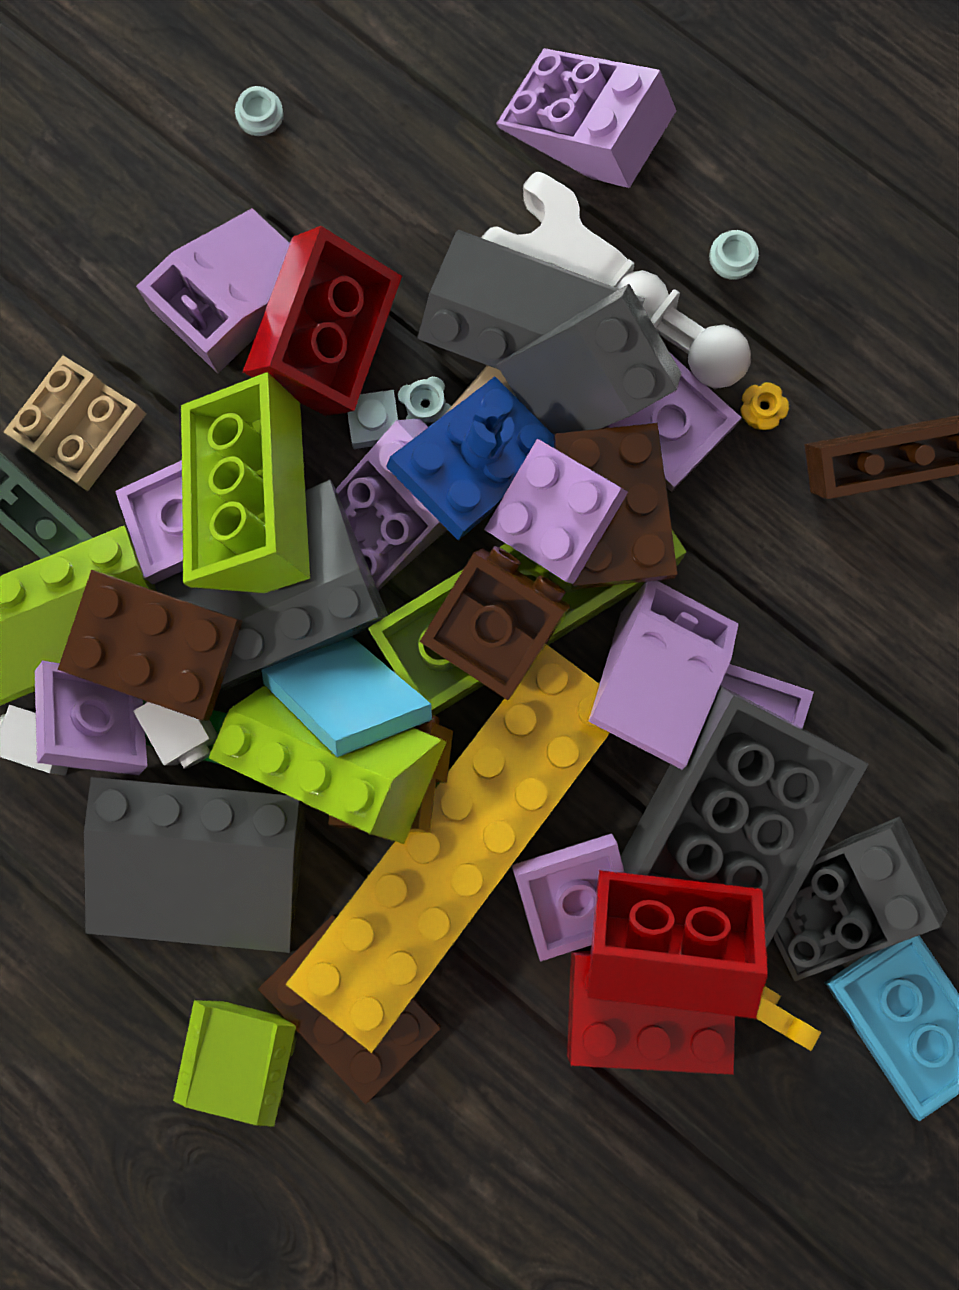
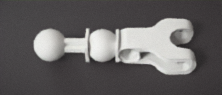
(715, 354)

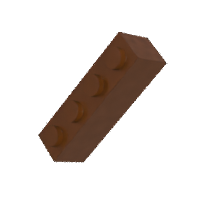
(884, 458)

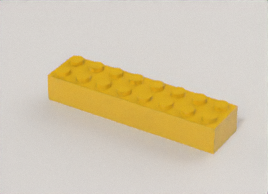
(438, 880)

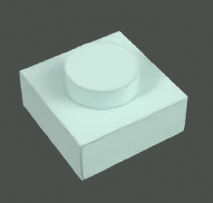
(372, 418)

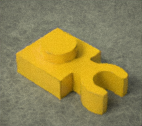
(785, 1022)

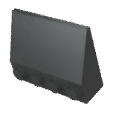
(305, 615)
(746, 806)
(192, 864)

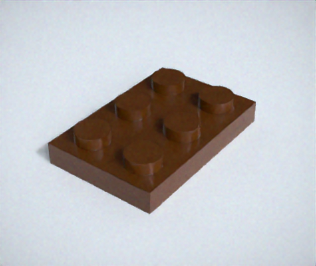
(640, 536)
(150, 645)
(358, 1067)

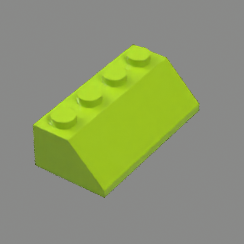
(244, 489)
(43, 600)
(367, 788)

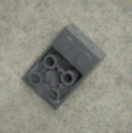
(859, 901)

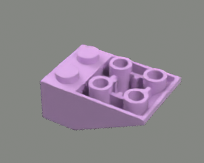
(591, 114)
(218, 287)
(382, 512)
(663, 672)

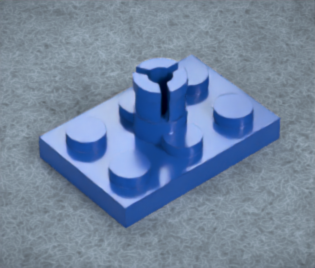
(469, 456)

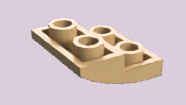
(75, 422)

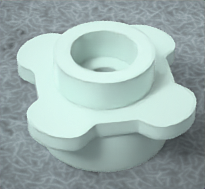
(425, 389)

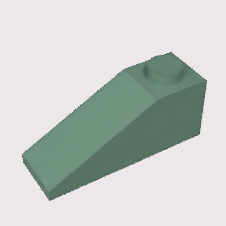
(34, 515)

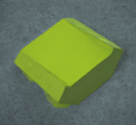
(235, 1062)

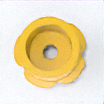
(764, 418)

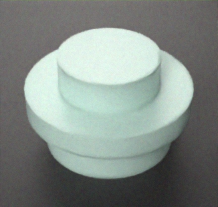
(258, 111)
(734, 254)

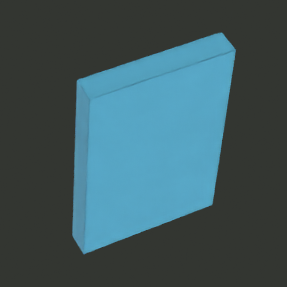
(346, 696)
(906, 1020)

